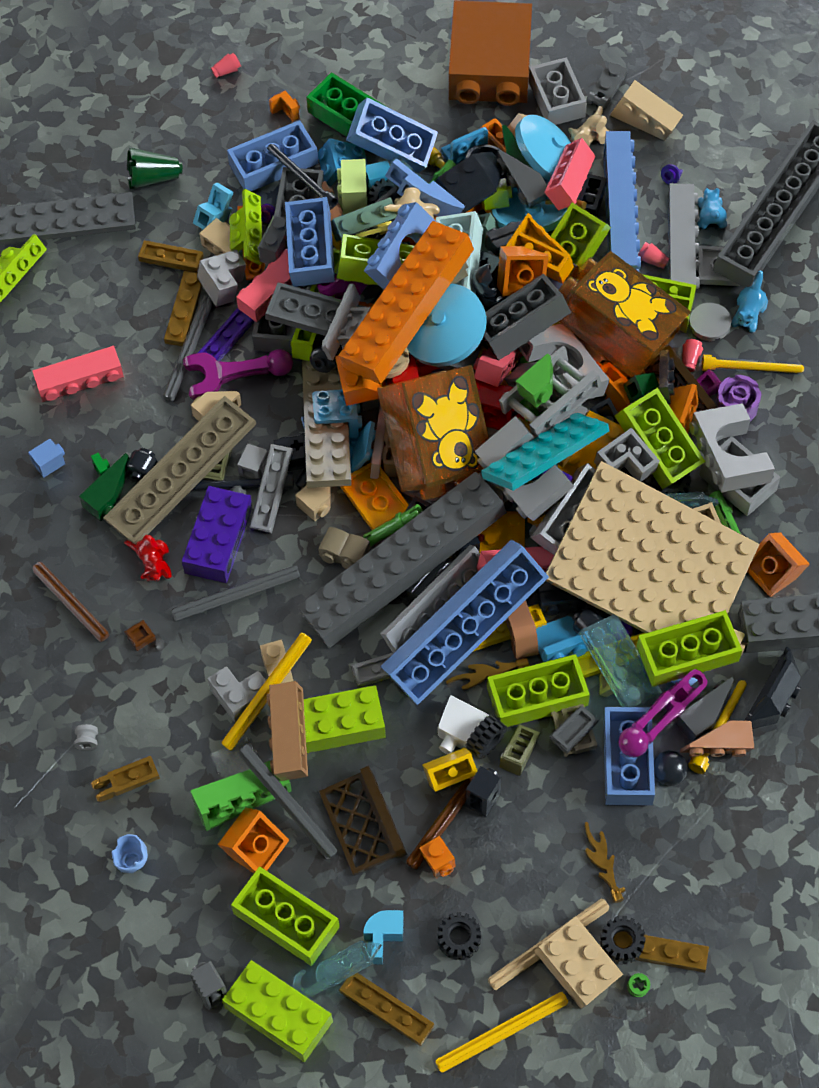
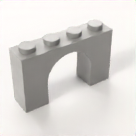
(578, 356)
(729, 470)
(534, 497)

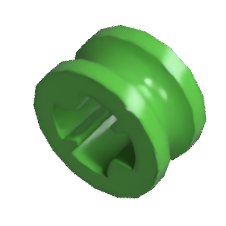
(641, 978)

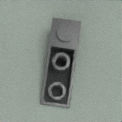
(527, 181)
(702, 715)

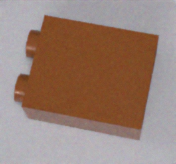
(490, 52)

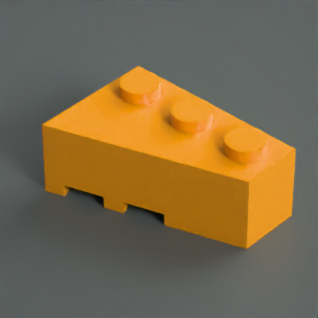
(534, 237)

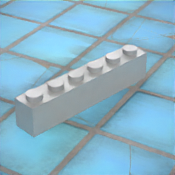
(682, 234)

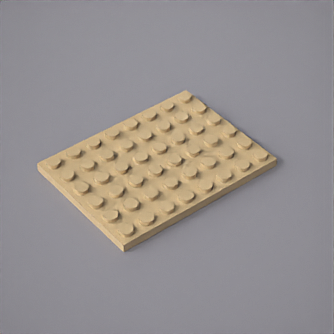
(647, 555)

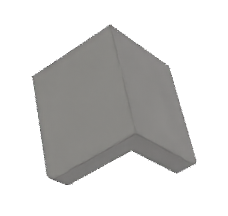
(251, 462)

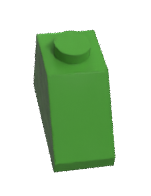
(537, 382)

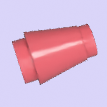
(226, 65)
(651, 254)
(691, 353)

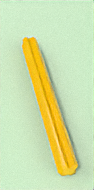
(260, 698)
(501, 1032)

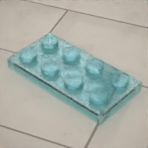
(619, 661)

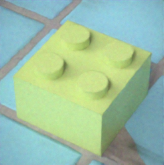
(352, 185)

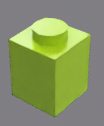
(500, 198)

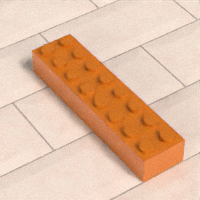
(406, 302)

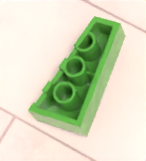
(229, 796)

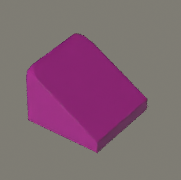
(709, 382)

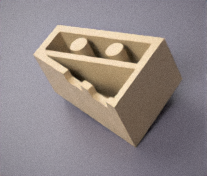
(646, 111)

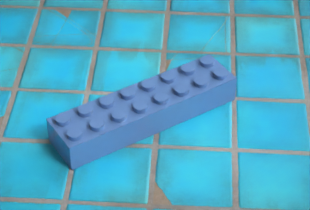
(621, 197)
(464, 621)

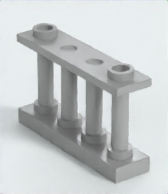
(558, 410)

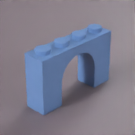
(385, 262)

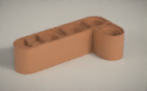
(522, 632)

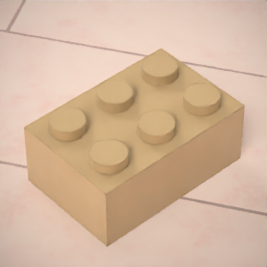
(578, 962)

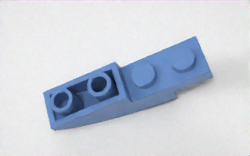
(430, 193)

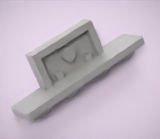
(345, 322)

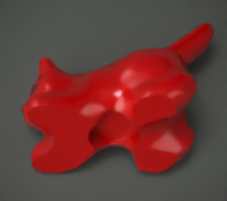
(151, 554)

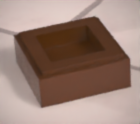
(140, 635)

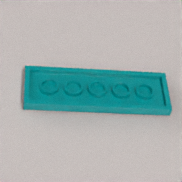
(545, 451)

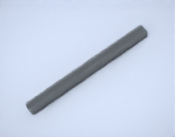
(188, 348)
(236, 592)
(287, 801)

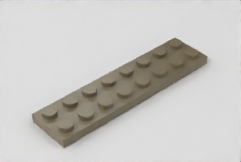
(328, 443)
(180, 470)

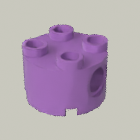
(738, 391)

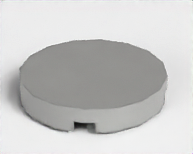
(710, 321)

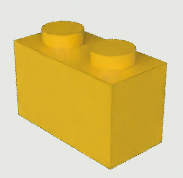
(450, 769)

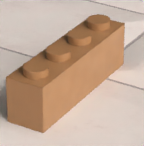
(288, 731)

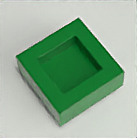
(100, 464)

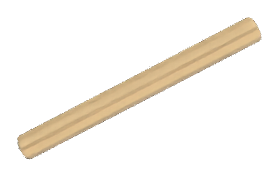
(530, 957)

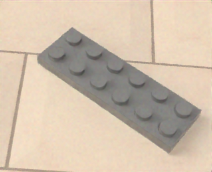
(432, 598)

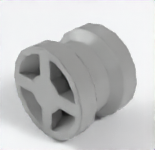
(86, 737)

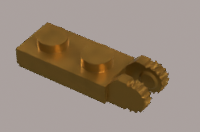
(126, 778)

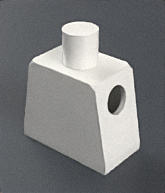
(457, 724)

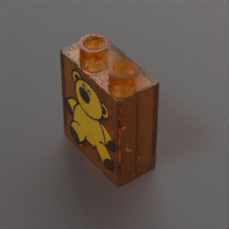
(621, 313)
(434, 429)

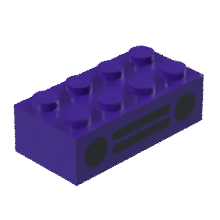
(217, 534)

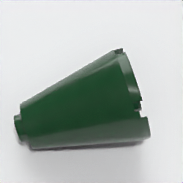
(151, 168)

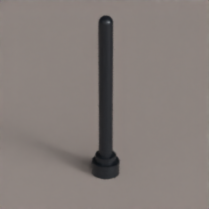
(331, 197)
(244, 483)

